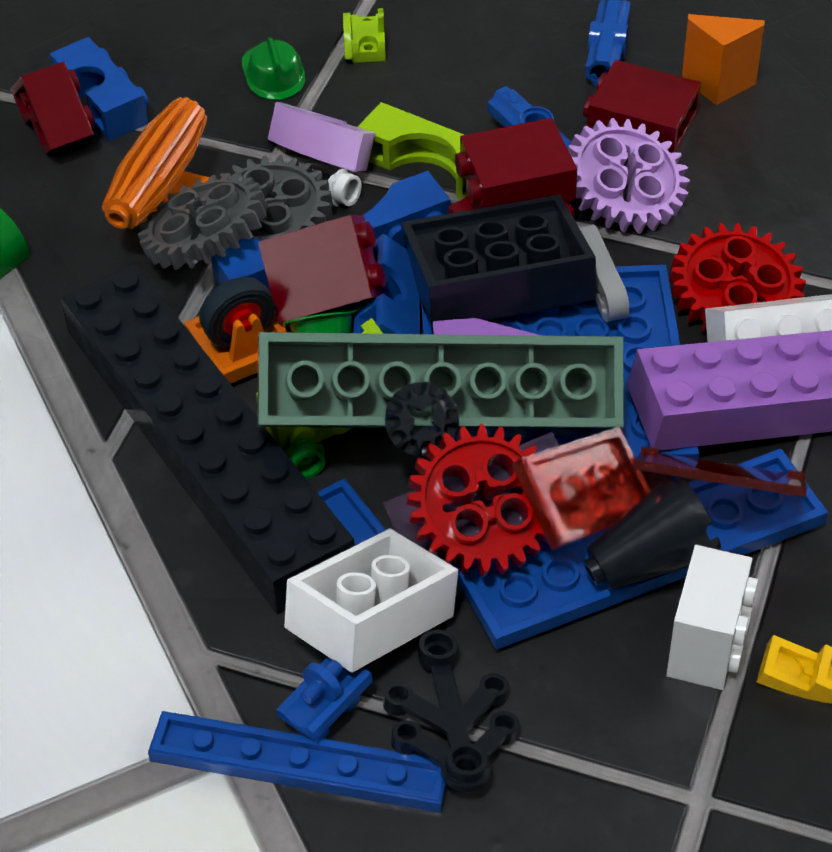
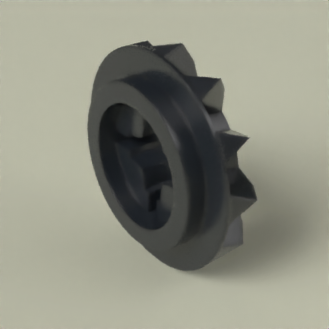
(400, 421)

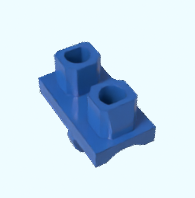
(323, 697)

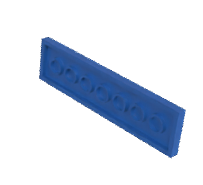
(559, 590)

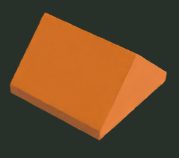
(722, 54)

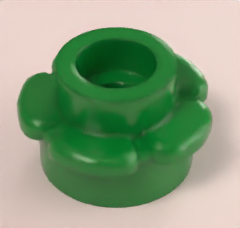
(307, 456)

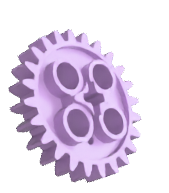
(652, 175)

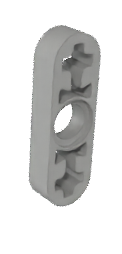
(610, 290)

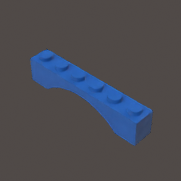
(405, 201)

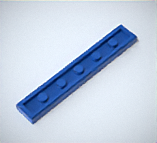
(298, 761)

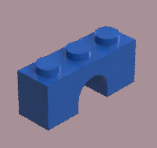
(110, 95)
(399, 306)

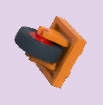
(231, 325)

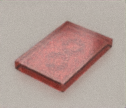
(581, 486)

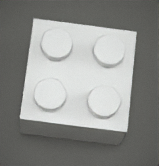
(712, 617)

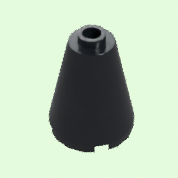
(651, 537)

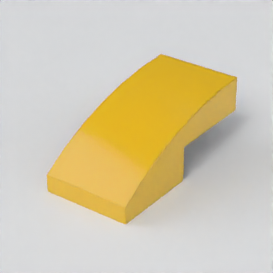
(797, 670)

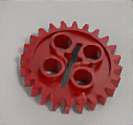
(732, 271)
(469, 462)

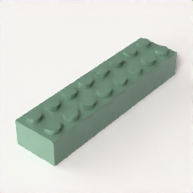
(491, 378)

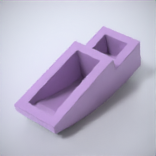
(321, 137)

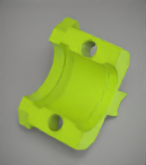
(364, 37)

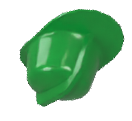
(273, 70)
(333, 322)

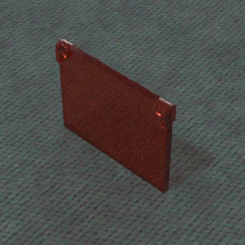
(787, 483)

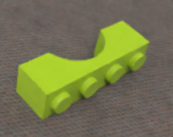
(410, 139)

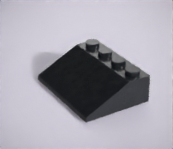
(500, 260)

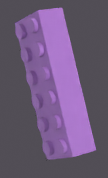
(734, 390)

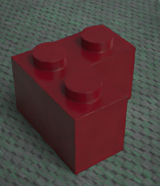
(53, 107)

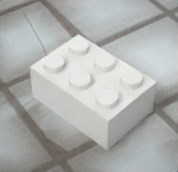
(370, 599)

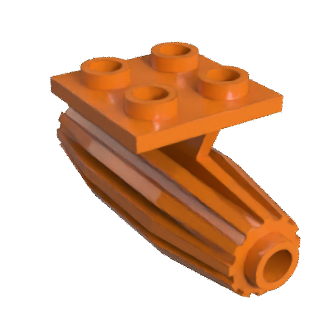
(156, 164)

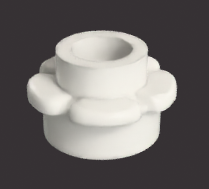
(344, 187)

